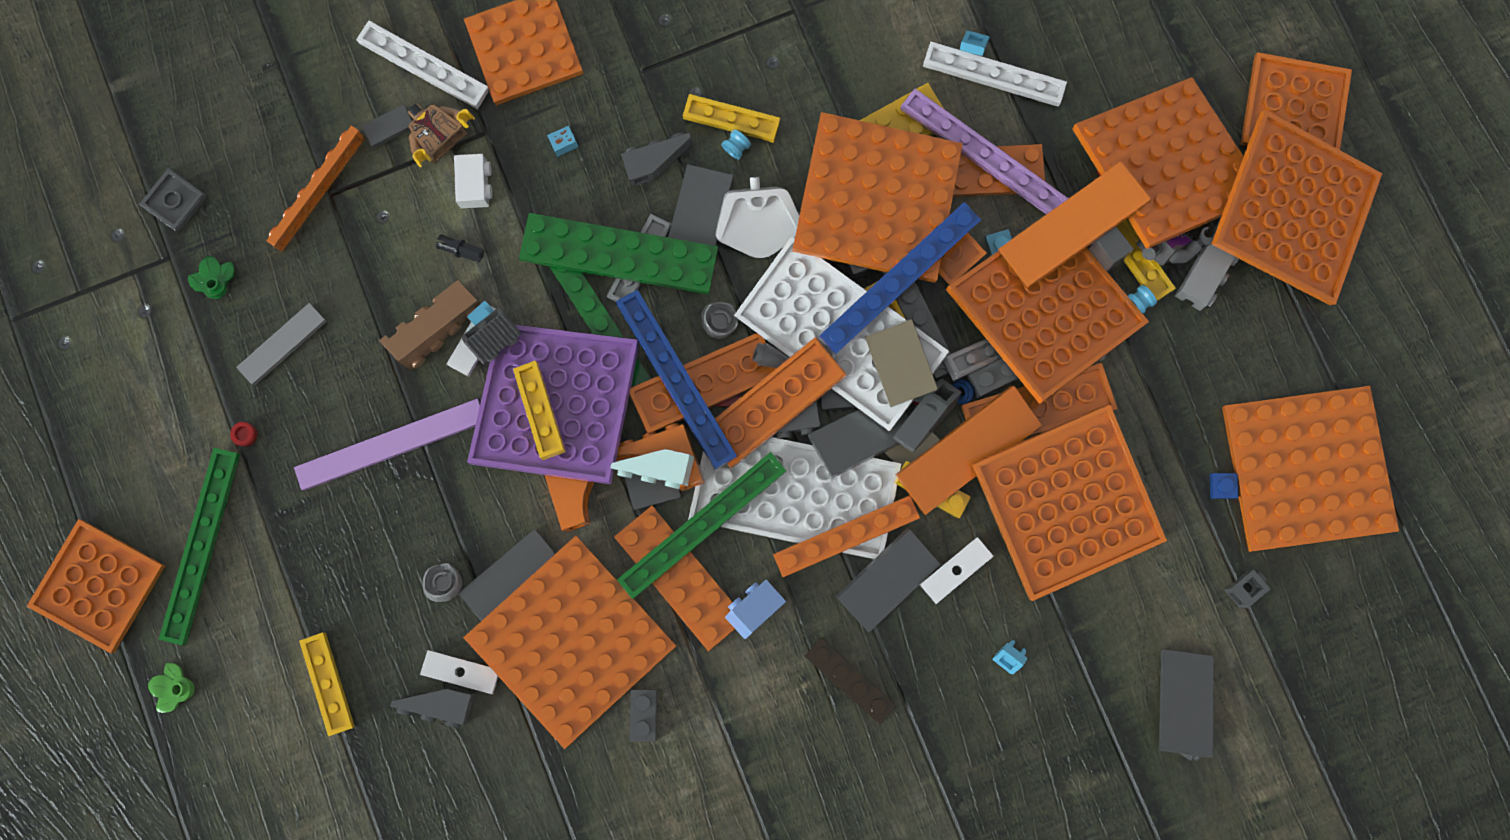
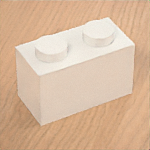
(472, 181)

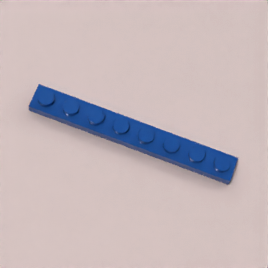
(899, 278)
(676, 380)

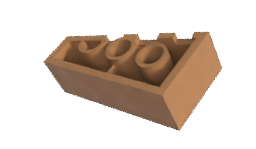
(431, 326)

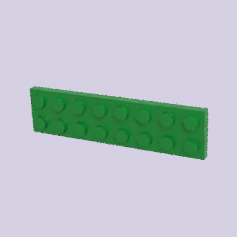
(618, 253)

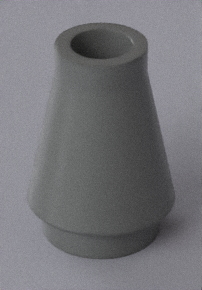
(768, 356)

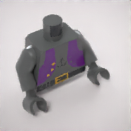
(1176, 250)

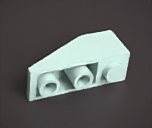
(660, 465)

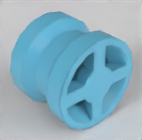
(736, 144)
(1143, 298)

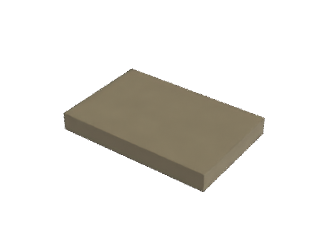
(901, 363)

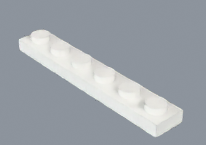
(423, 64)
(994, 74)

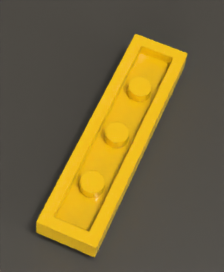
(731, 117)
(1145, 271)
(539, 410)
(327, 684)

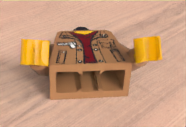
(435, 131)

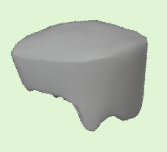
(719, 320)
(442, 582)

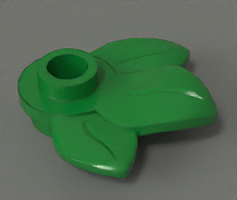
(212, 277)

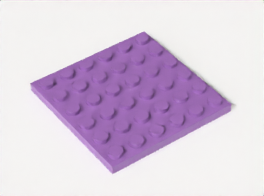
(589, 394)

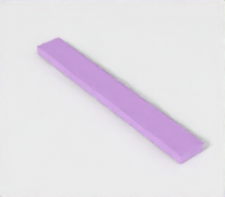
(983, 152)
(387, 445)

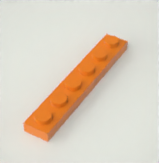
(311, 194)
(846, 536)

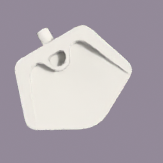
(757, 219)

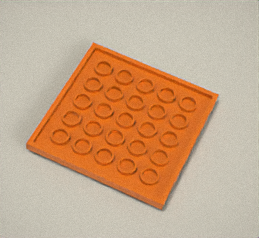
(1174, 153)
(874, 193)
(1297, 208)
(1054, 325)
(1310, 468)
(1069, 502)
(570, 642)

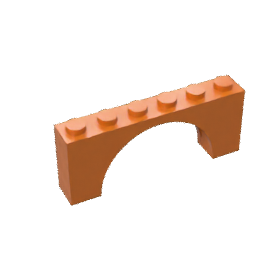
(572, 495)

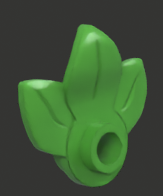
(170, 688)

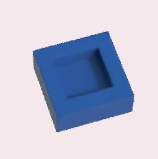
(1223, 486)

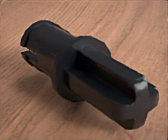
(460, 248)

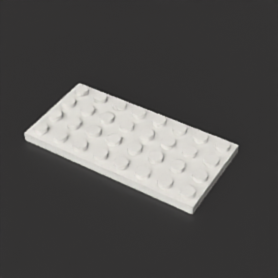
(801, 300)
(805, 497)

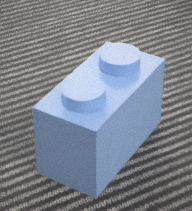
(754, 609)

